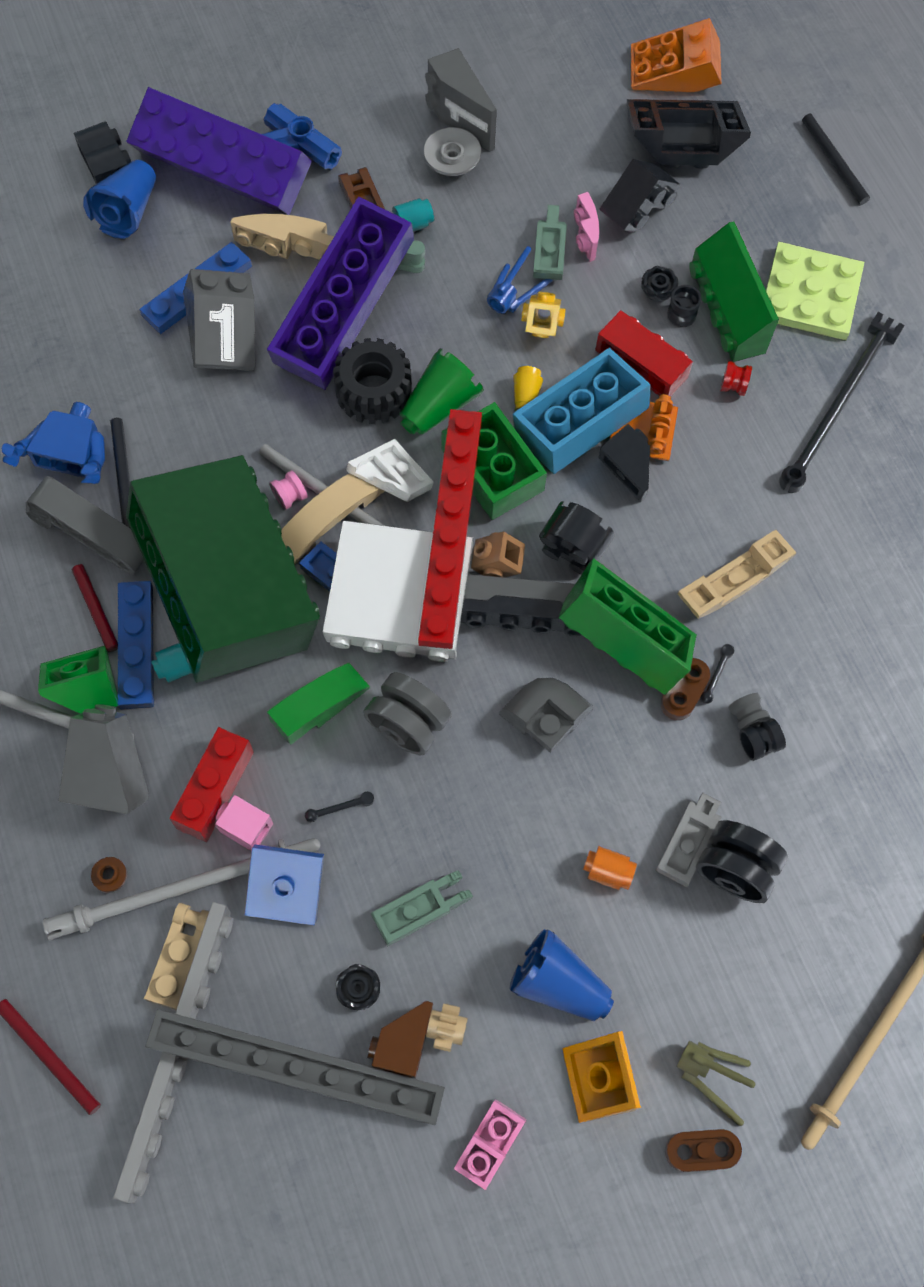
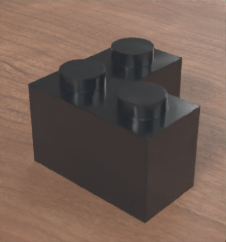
(637, 192)

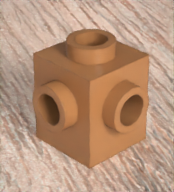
(498, 555)

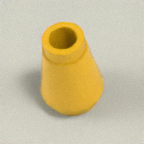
(526, 385)

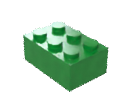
(505, 465)

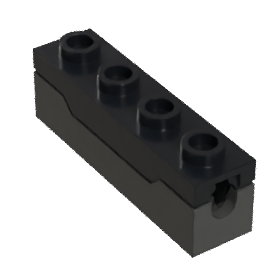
(515, 604)

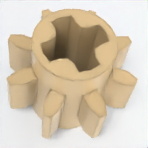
(446, 1027)

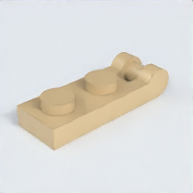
(176, 957)

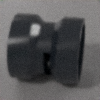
(684, 306)
(762, 739)

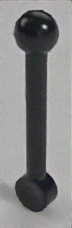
(727, 652)
(366, 799)

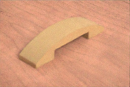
(325, 512)
(738, 576)

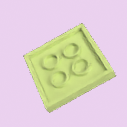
(814, 290)

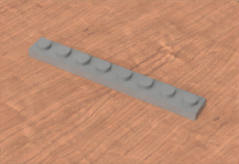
(172, 1067)

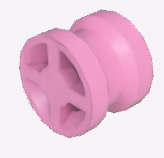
(288, 490)

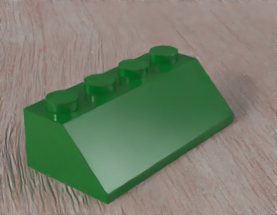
(734, 294)
(629, 627)

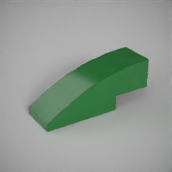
(317, 702)

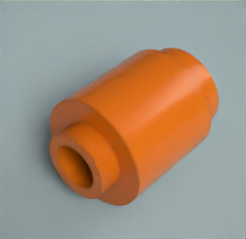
(610, 868)

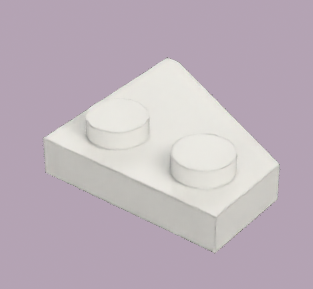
(392, 471)

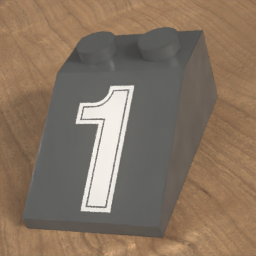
(460, 97)
(220, 319)

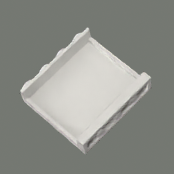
(381, 590)

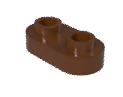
(689, 689)
(702, 1151)

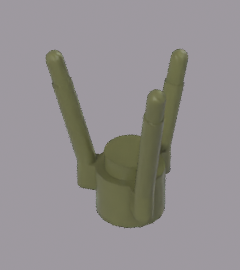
(698, 1060)

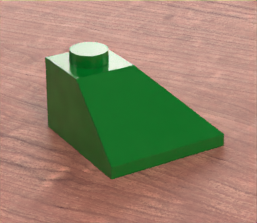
(79, 680)

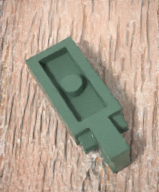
(550, 246)

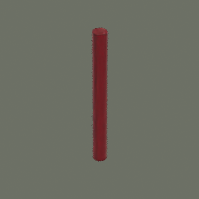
(48, 1057)

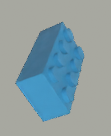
(582, 410)

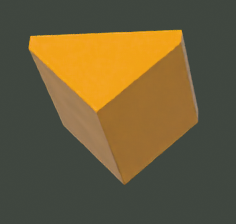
(601, 1077)

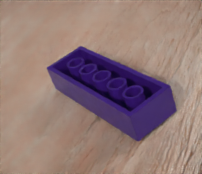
(219, 151)
(341, 292)

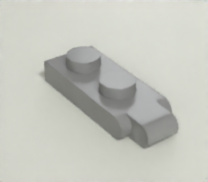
(690, 840)

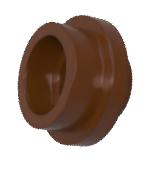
(117, 879)

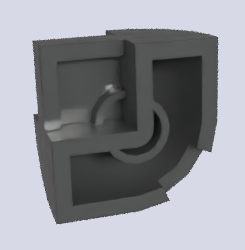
(546, 711)

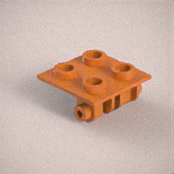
(658, 426)

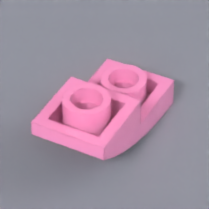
(588, 223)
(490, 1144)

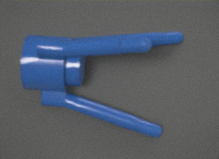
(504, 293)

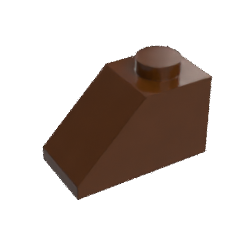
(402, 1042)

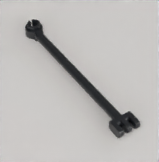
(881, 333)

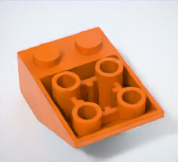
(678, 60)

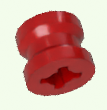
(736, 378)

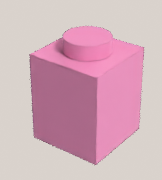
(243, 822)

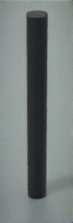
(836, 159)
(121, 465)

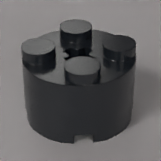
(575, 536)

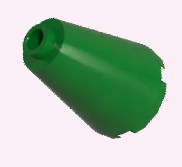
(442, 387)

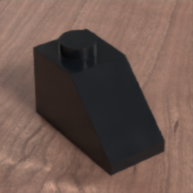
(628, 459)

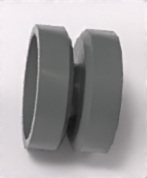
(407, 713)

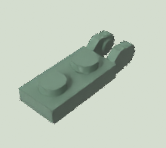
(418, 908)

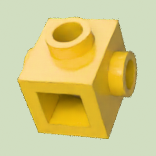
(543, 326)

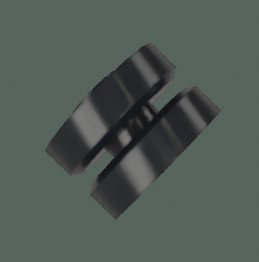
(742, 861)

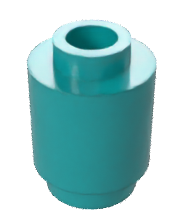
(417, 212)
(171, 663)

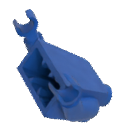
(63, 445)

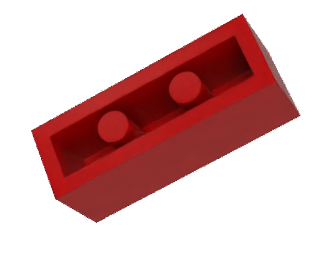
(646, 353)
(212, 784)

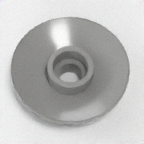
(452, 151)

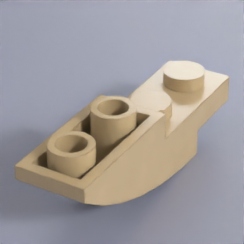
(281, 234)

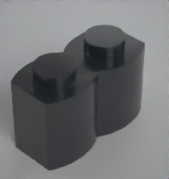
(101, 150)

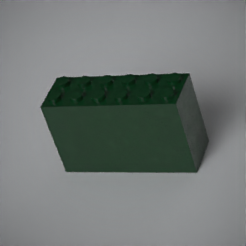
(221, 567)

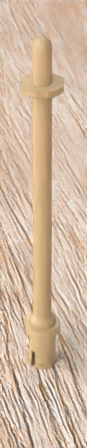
(826, 1114)

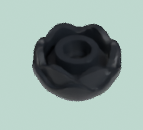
(656, 276)
(357, 975)

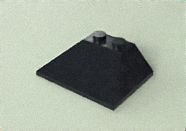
(688, 130)

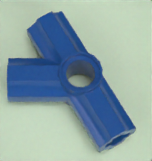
(301, 135)

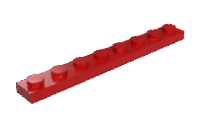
(450, 530)

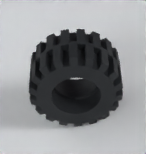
(370, 360)

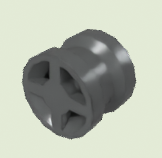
(749, 711)

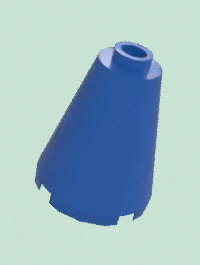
(121, 199)
(560, 979)

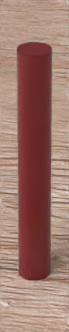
(95, 608)

